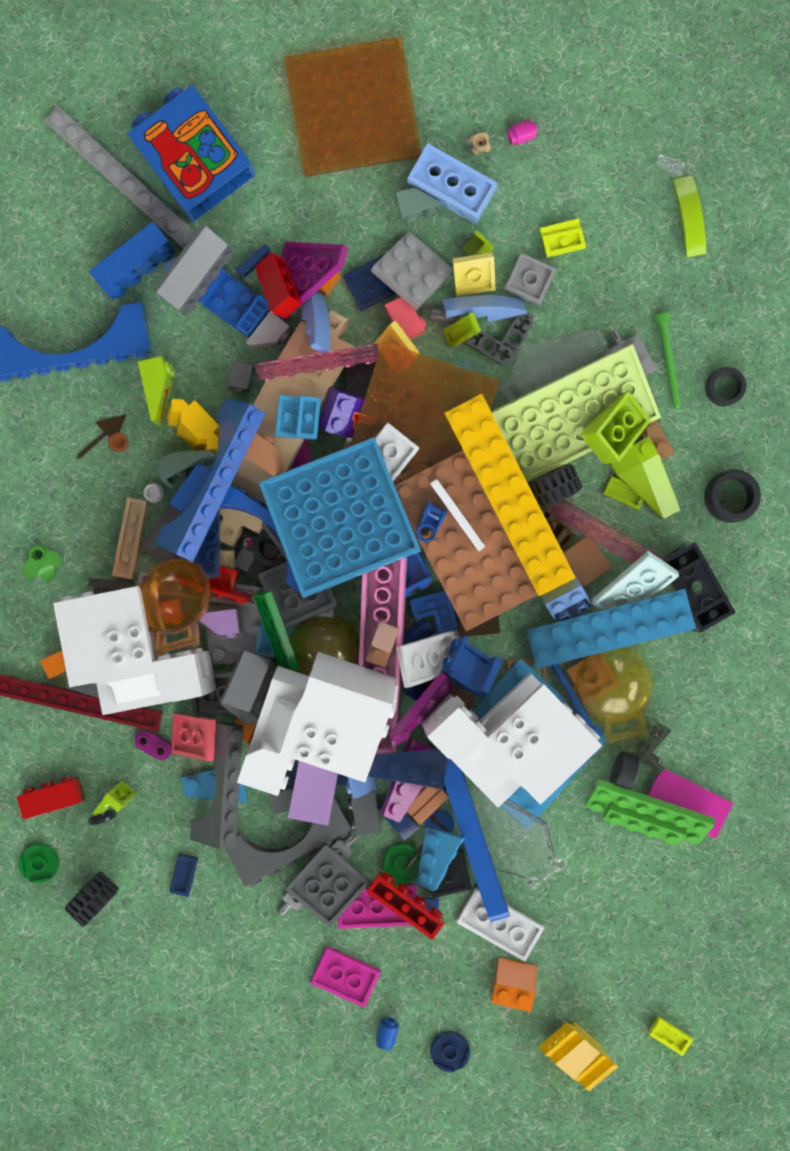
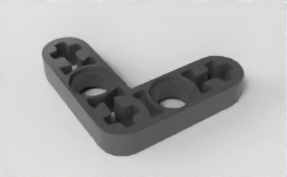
(505, 345)

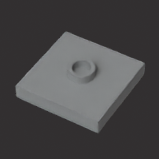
(530, 279)

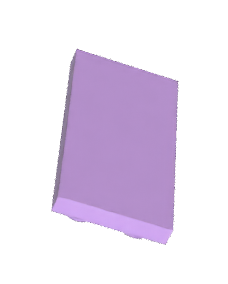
(313, 794)

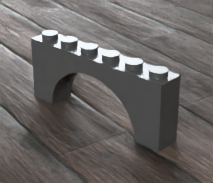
(219, 825)
(255, 862)

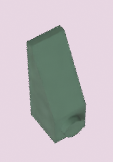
(178, 465)

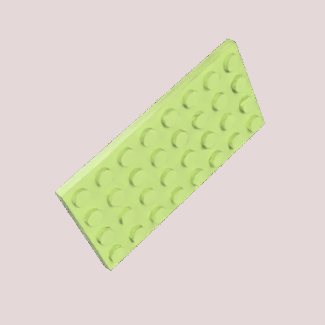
(548, 422)

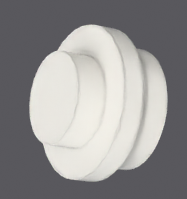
(153, 493)

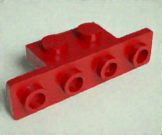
(225, 585)

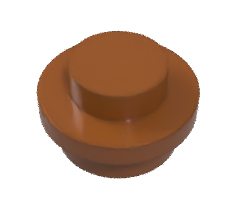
(118, 442)

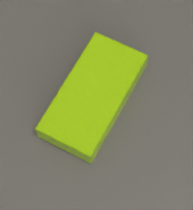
(462, 330)
(622, 493)

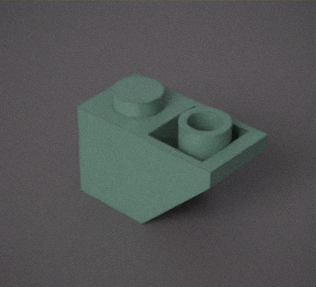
(413, 201)

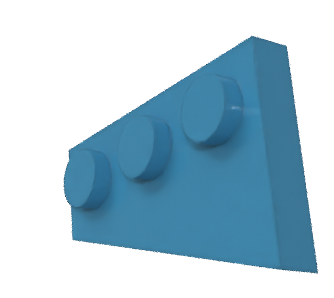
(204, 784)
(436, 855)

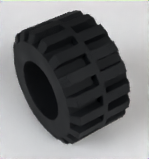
(555, 485)
(91, 899)

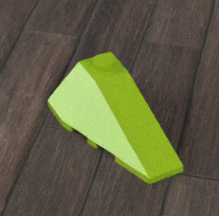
(647, 477)

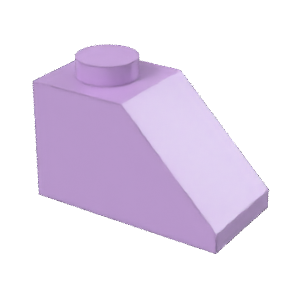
(223, 622)

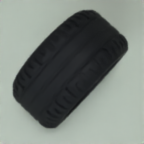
(753, 492)

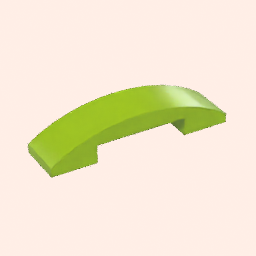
(691, 216)

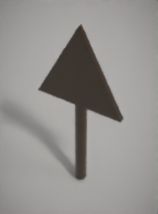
(109, 427)

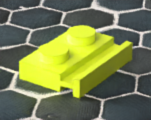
(562, 238)

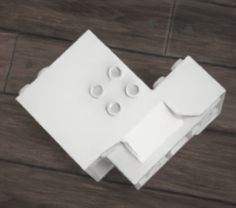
(110, 645)
(320, 719)
(520, 742)

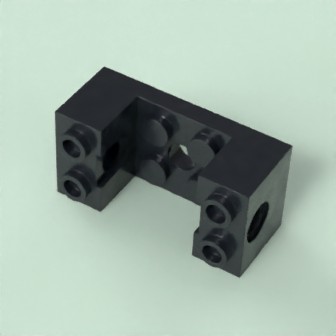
(711, 603)

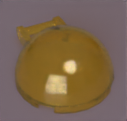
(324, 635)
(615, 690)

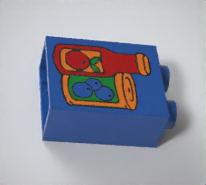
(191, 152)

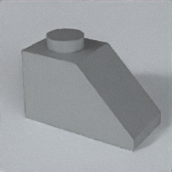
(269, 332)

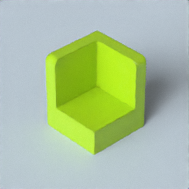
(478, 245)

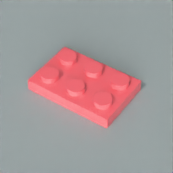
(193, 736)

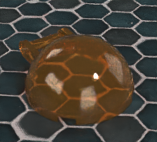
(175, 602)

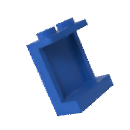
(416, 574)
(470, 667)

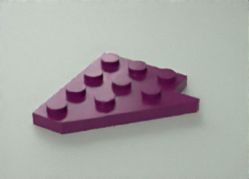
(312, 265)

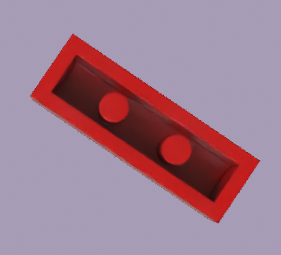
(277, 285)
(50, 797)

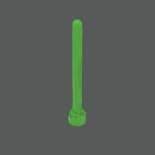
(662, 321)

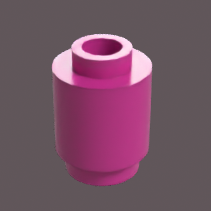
(522, 132)

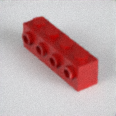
(405, 904)

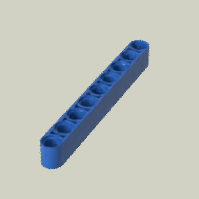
(475, 843)

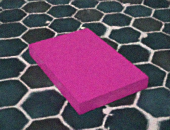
(345, 976)

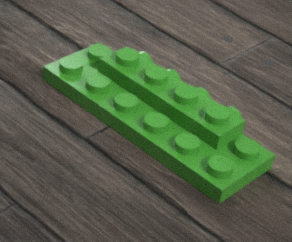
(648, 814)

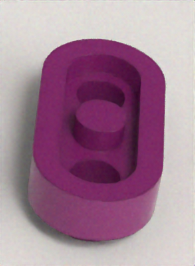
(152, 745)

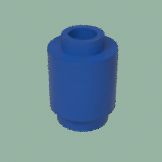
(387, 1033)

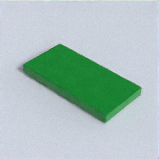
(275, 629)

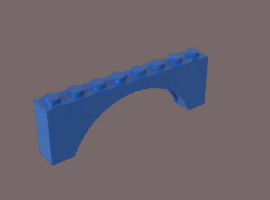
(124, 339)
(237, 429)
(234, 499)

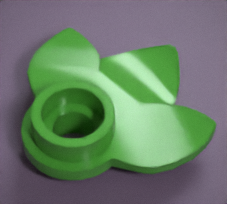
(43, 566)

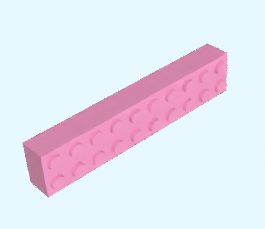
(384, 601)

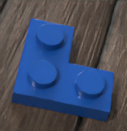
(440, 606)

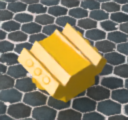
(194, 425)
(578, 1055)

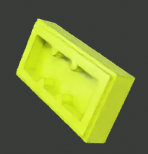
(670, 1035)

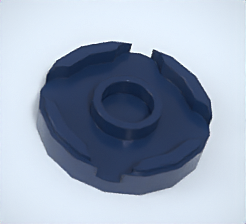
(450, 1051)

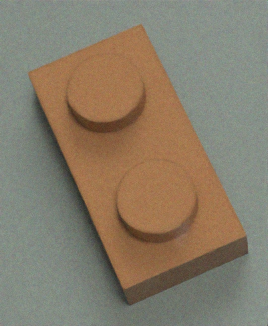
(659, 439)

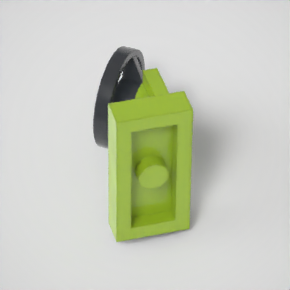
(117, 799)

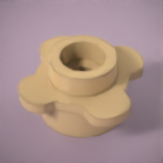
(480, 137)

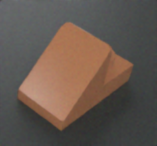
(382, 644)

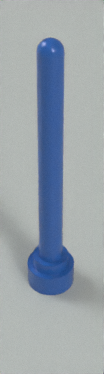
(574, 698)

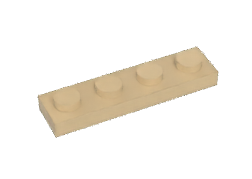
(130, 538)

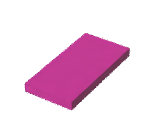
(688, 795)
(369, 912)

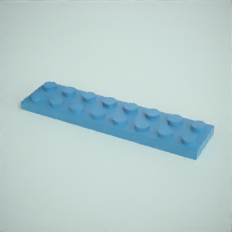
(611, 629)

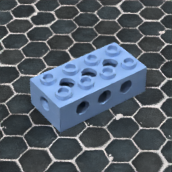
(451, 170)

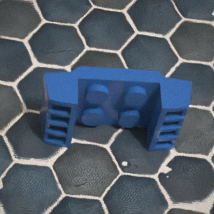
(235, 303)

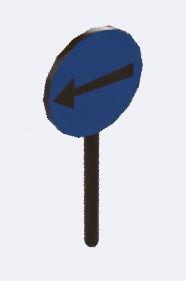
(438, 819)

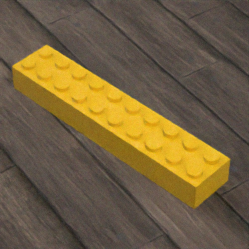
(510, 494)

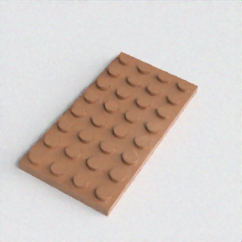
(475, 581)

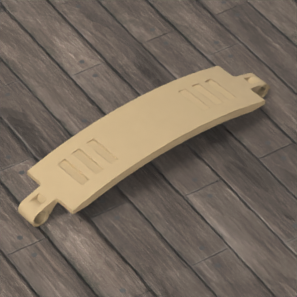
(301, 384)

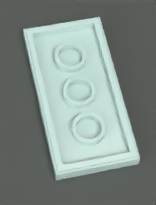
(638, 582)

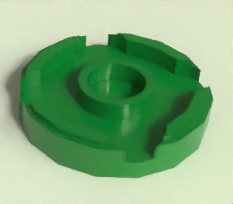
(397, 857)
(45, 861)

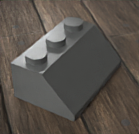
(248, 687)

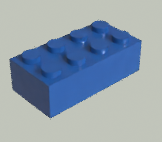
(132, 261)

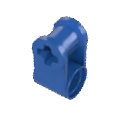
(431, 521)

